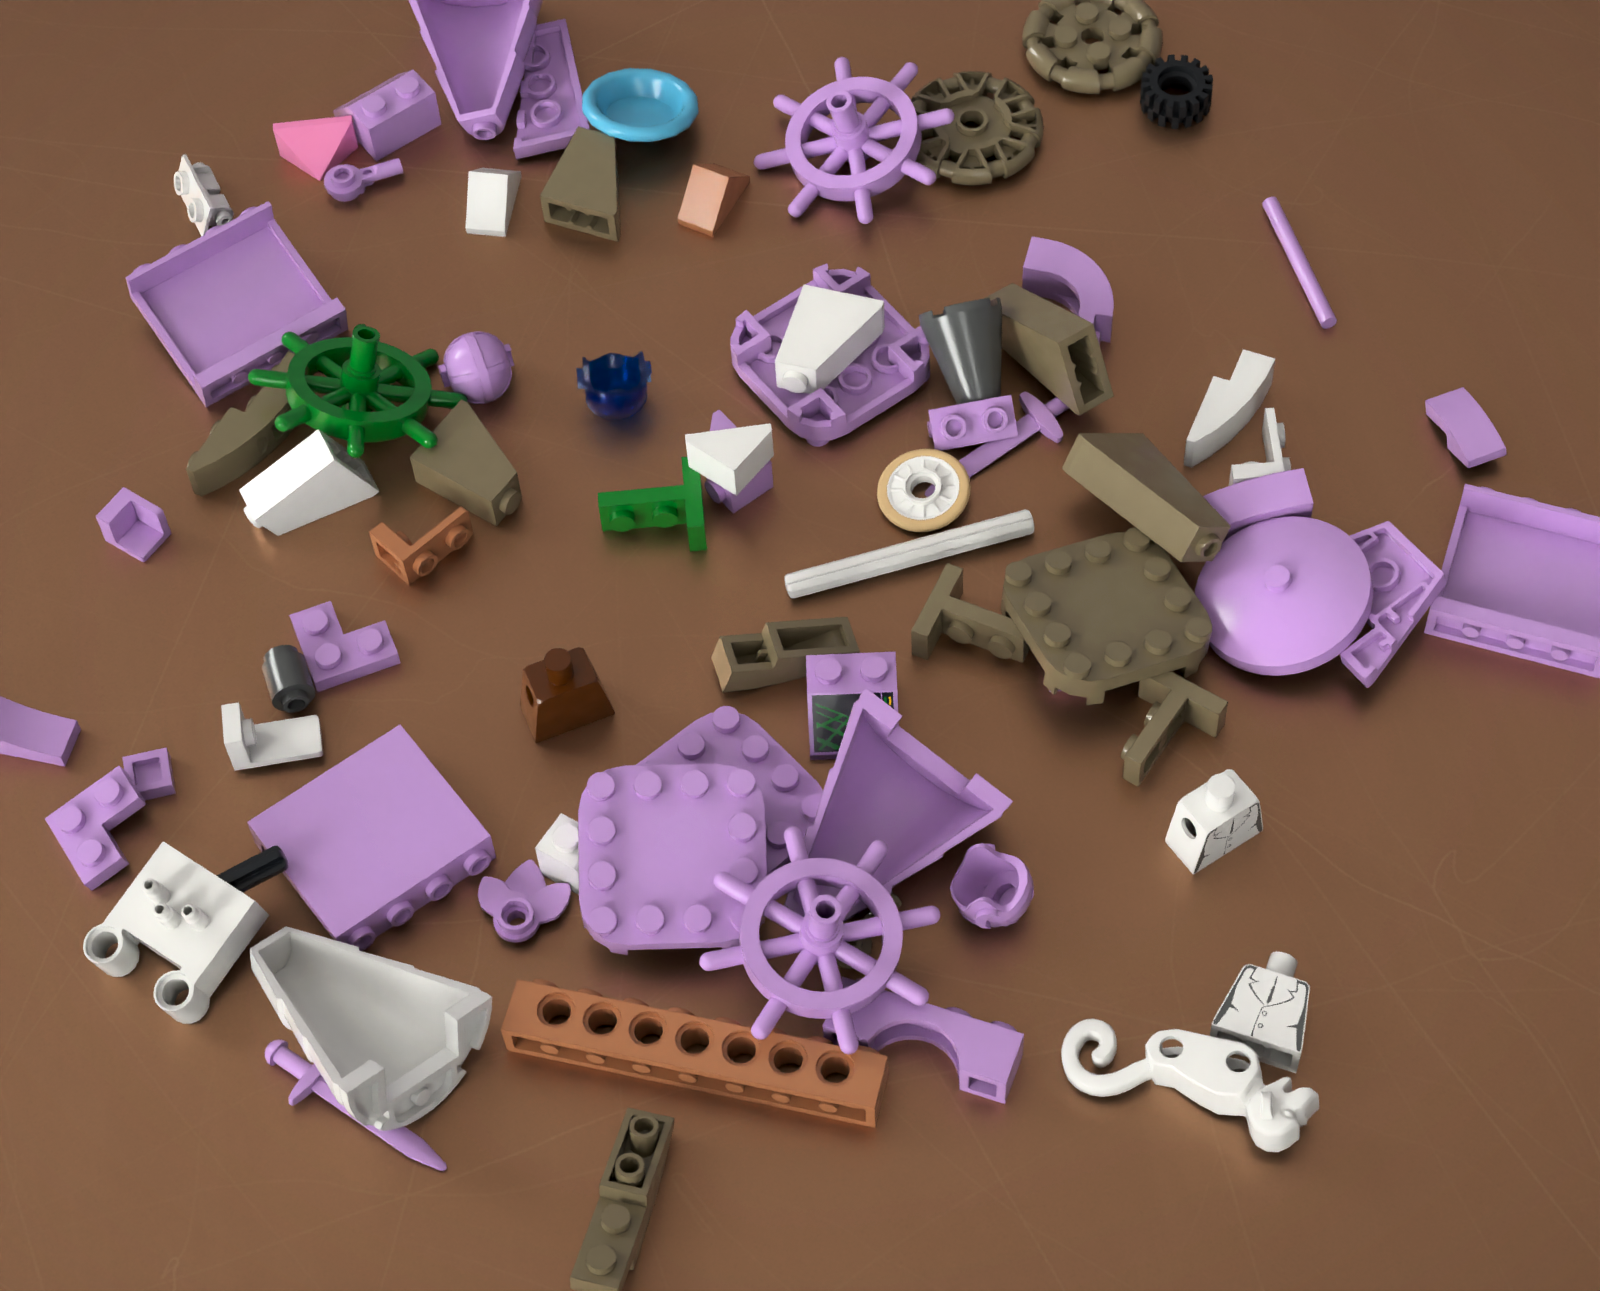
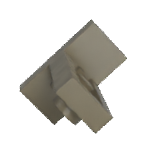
(964, 622)
(1173, 703)

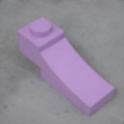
(36, 734)

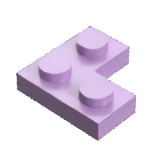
(341, 657)
(86, 822)

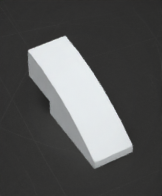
(1229, 406)

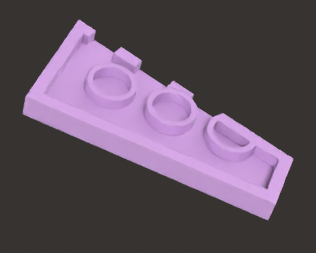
(549, 93)

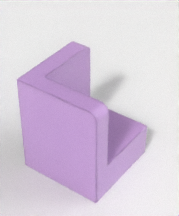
(133, 524)

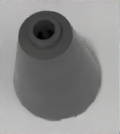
(968, 347)

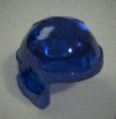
(615, 384)

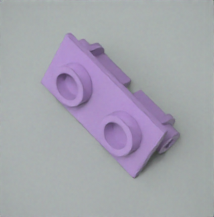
(972, 423)

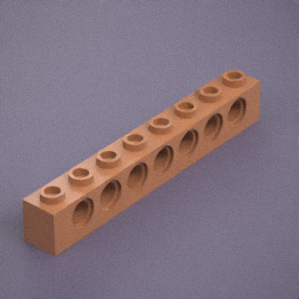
(710, 1071)

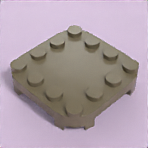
(1106, 614)

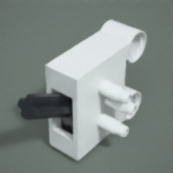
(189, 920)

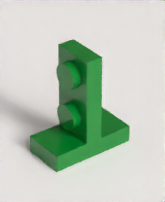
(658, 508)

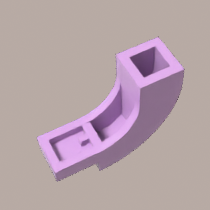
(1072, 279)

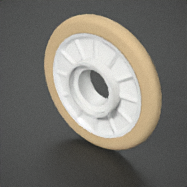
(927, 513)

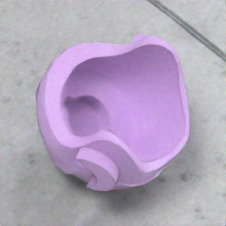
(477, 367)
(991, 887)

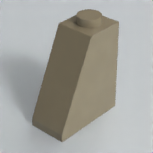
(585, 186)
(468, 467)

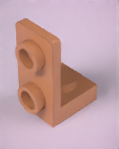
(419, 559)

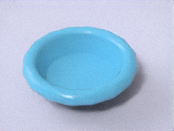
(640, 105)

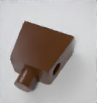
(562, 694)

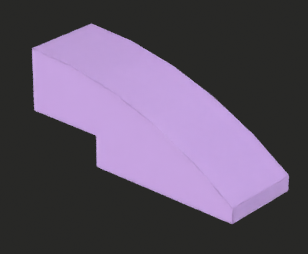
(1263, 499)

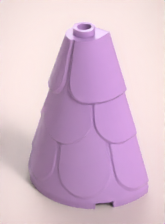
(478, 55)
(895, 793)

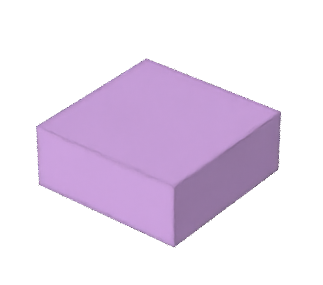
(151, 773)

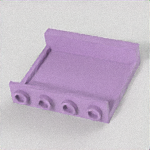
(231, 300)
(1522, 581)
(374, 839)

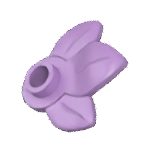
(523, 897)

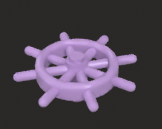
(853, 139)
(820, 938)

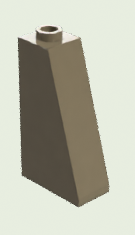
(1054, 348)
(1148, 493)

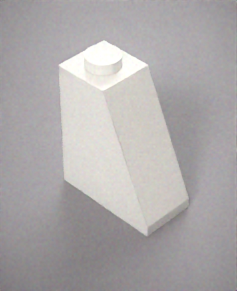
(825, 337)
(307, 485)

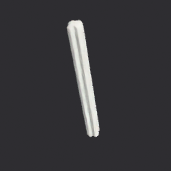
(909, 554)

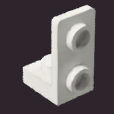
(1273, 439)
(270, 742)

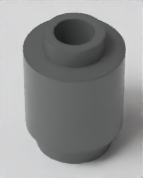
(287, 679)

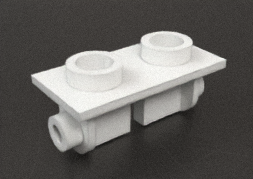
(201, 195)

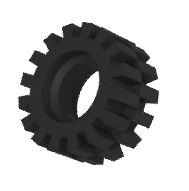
(1176, 75)

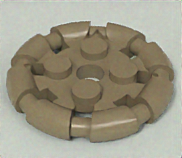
(1082, 60)
(972, 145)

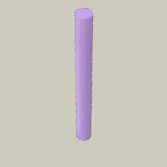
(1299, 262)

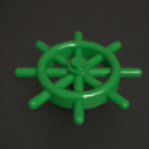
(355, 384)

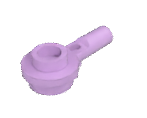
(347, 181)

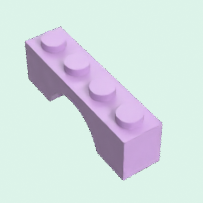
(981, 1051)

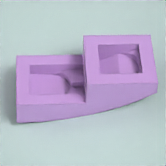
(1467, 427)

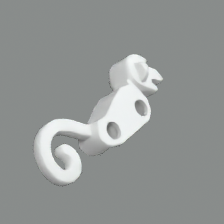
(1201, 1073)

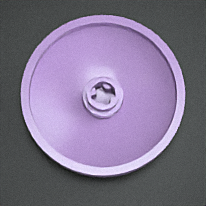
(1285, 595)

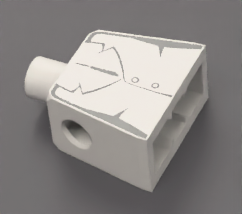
(1221, 816)
(1266, 1012)

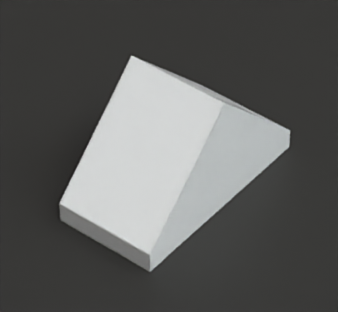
(491, 200)
(730, 455)

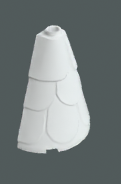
(372, 1025)

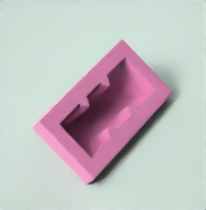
(316, 143)

